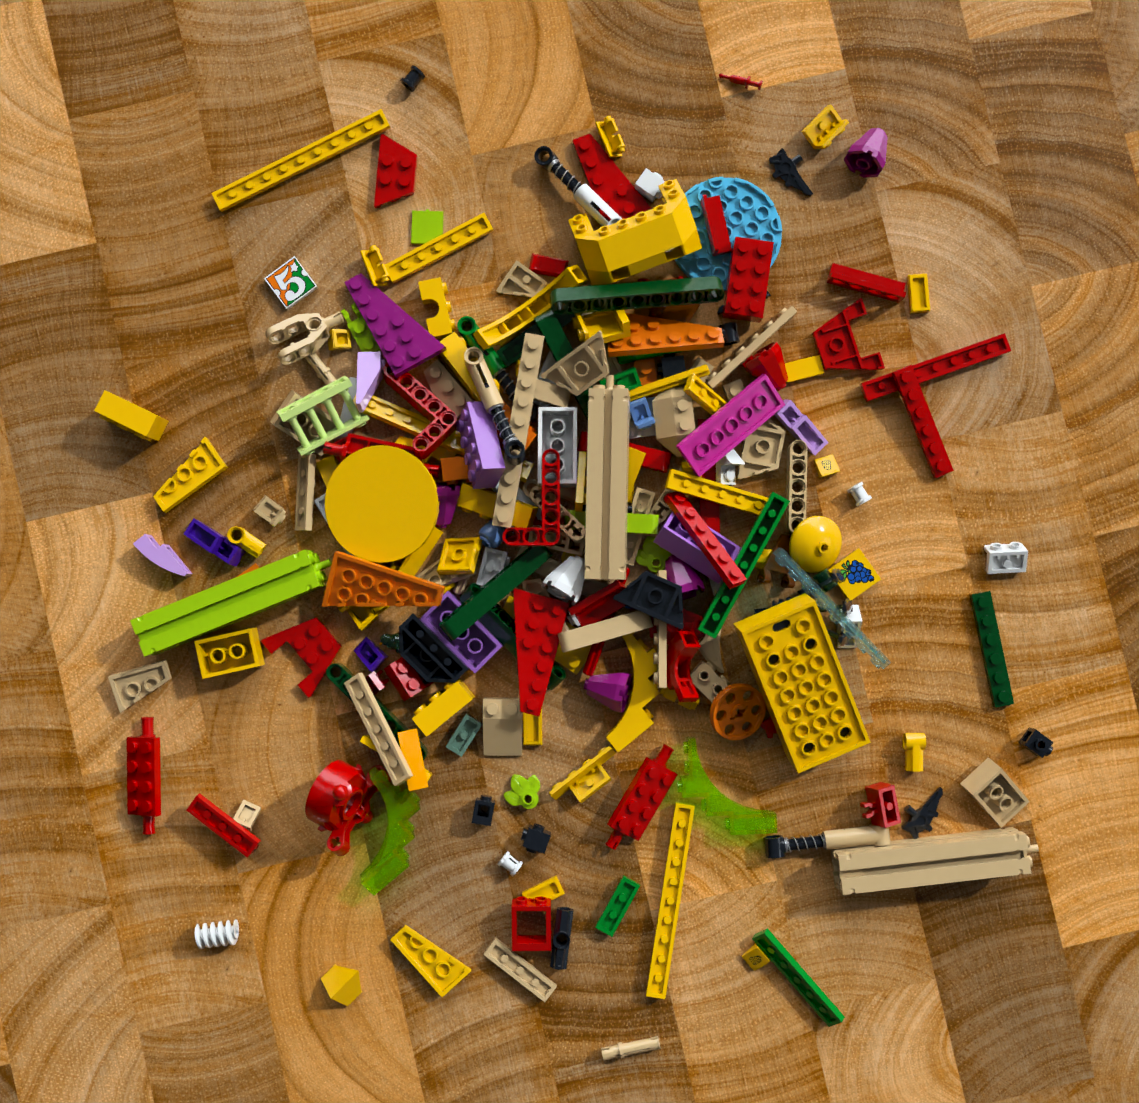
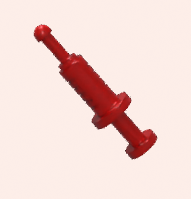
(742, 81)

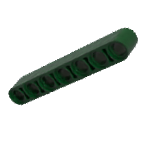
(559, 347)
(494, 591)
(502, 627)
(345, 675)

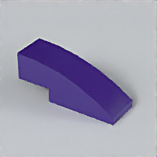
(214, 542)

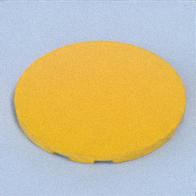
(381, 503)

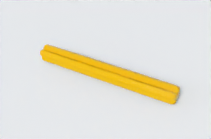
(668, 382)

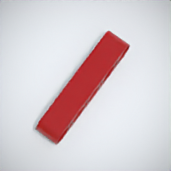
(653, 459)

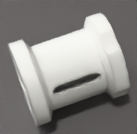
(859, 494)
(510, 863)

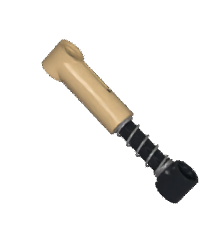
(493, 403)
(873, 835)

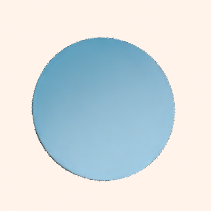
(747, 215)

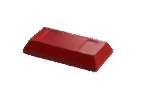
(547, 265)

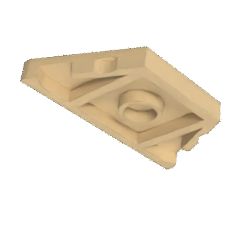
(581, 366)
(762, 450)

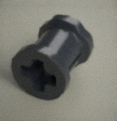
(412, 78)

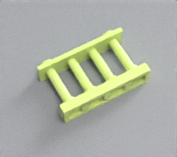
(307, 405)

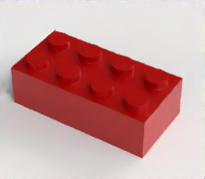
(747, 279)

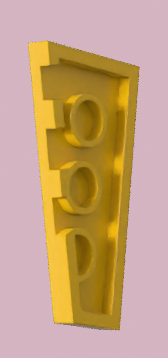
(196, 472)
(432, 962)

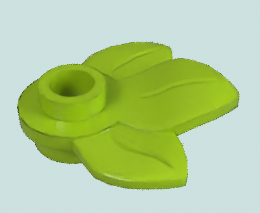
(650, 553)
(521, 789)

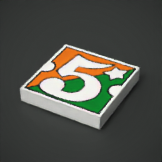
(291, 283)

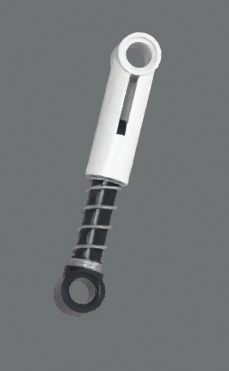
(581, 193)

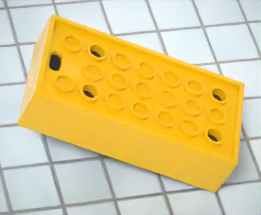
(802, 682)

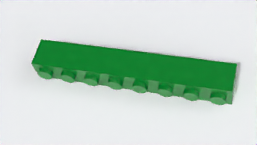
(746, 561)

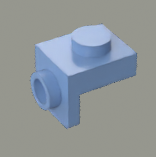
(641, 413)

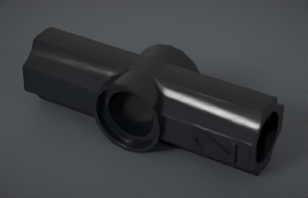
(563, 926)

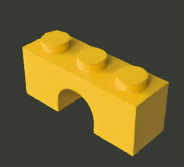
(434, 292)

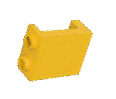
(612, 324)

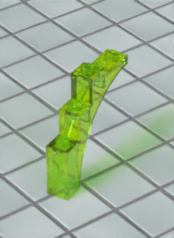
(740, 818)
(392, 857)

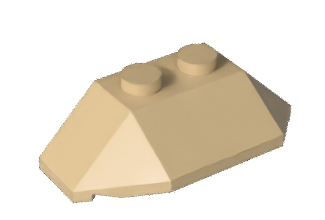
(673, 417)

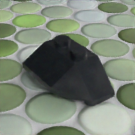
(428, 652)

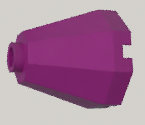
(868, 153)
(447, 499)
(683, 575)
(610, 689)

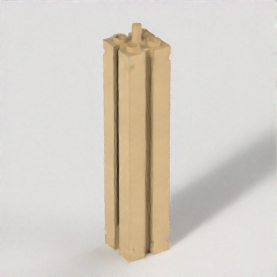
(607, 481)
(933, 860)

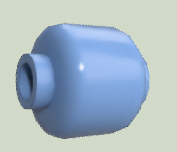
(491, 535)

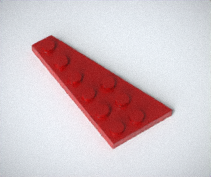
(607, 179)
(536, 630)

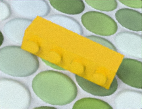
(455, 360)
(484, 502)

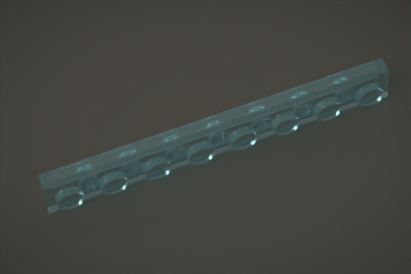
(836, 613)

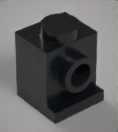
(1032, 738)
(481, 817)

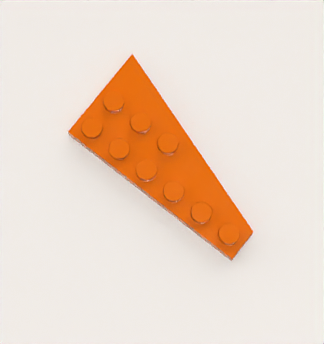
(663, 335)
(368, 584)

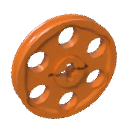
(744, 706)

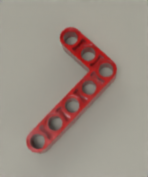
(423, 406)
(554, 507)

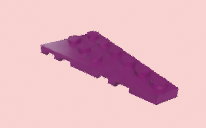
(396, 332)

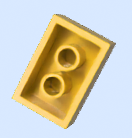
(130, 417)
(229, 653)
(442, 706)

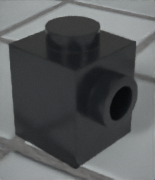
(671, 365)
(535, 838)

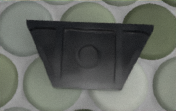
(655, 598)

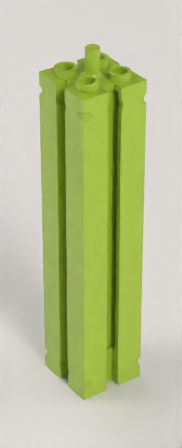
(230, 602)

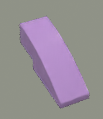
(801, 427)
(161, 555)

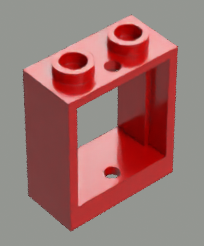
(531, 942)

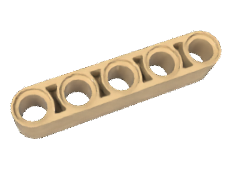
(801, 479)
(604, 630)

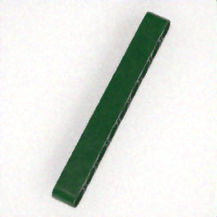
(636, 295)

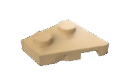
(521, 282)

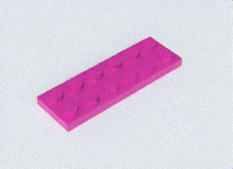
(730, 425)

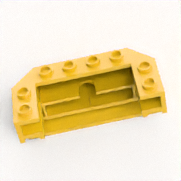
(638, 241)

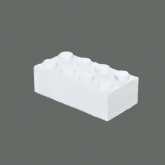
(559, 432)

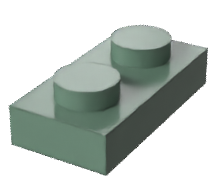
(464, 735)

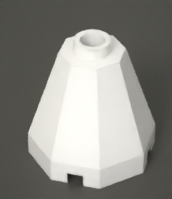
(567, 580)

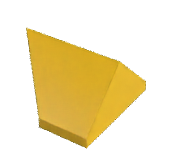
(366, 616)
(342, 984)

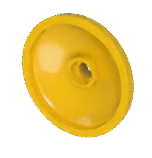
(807, 543)

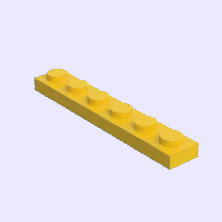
(438, 247)
(715, 492)

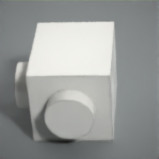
(648, 185)

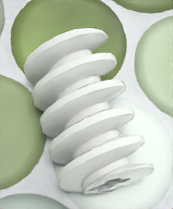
(217, 935)

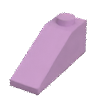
(369, 375)

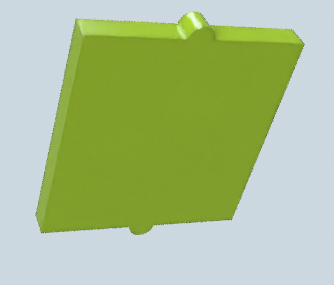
(426, 226)

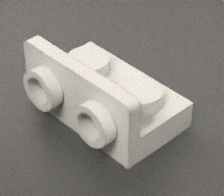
(1006, 558)

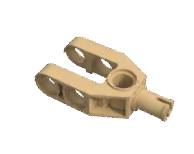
(317, 328)

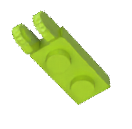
(361, 331)

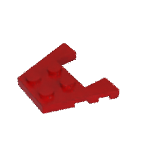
(837, 344)
(313, 644)

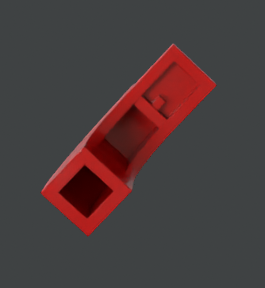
(679, 658)

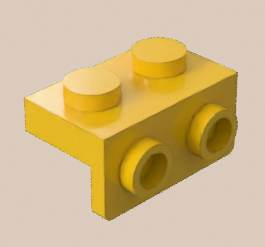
(824, 128)

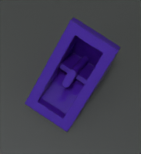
(370, 654)

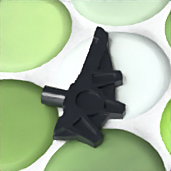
(786, 170)
(921, 818)

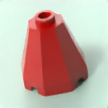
(768, 361)

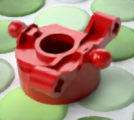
(340, 801)

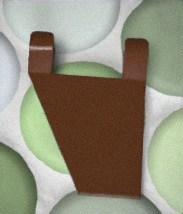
(771, 565)

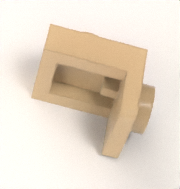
(270, 511)

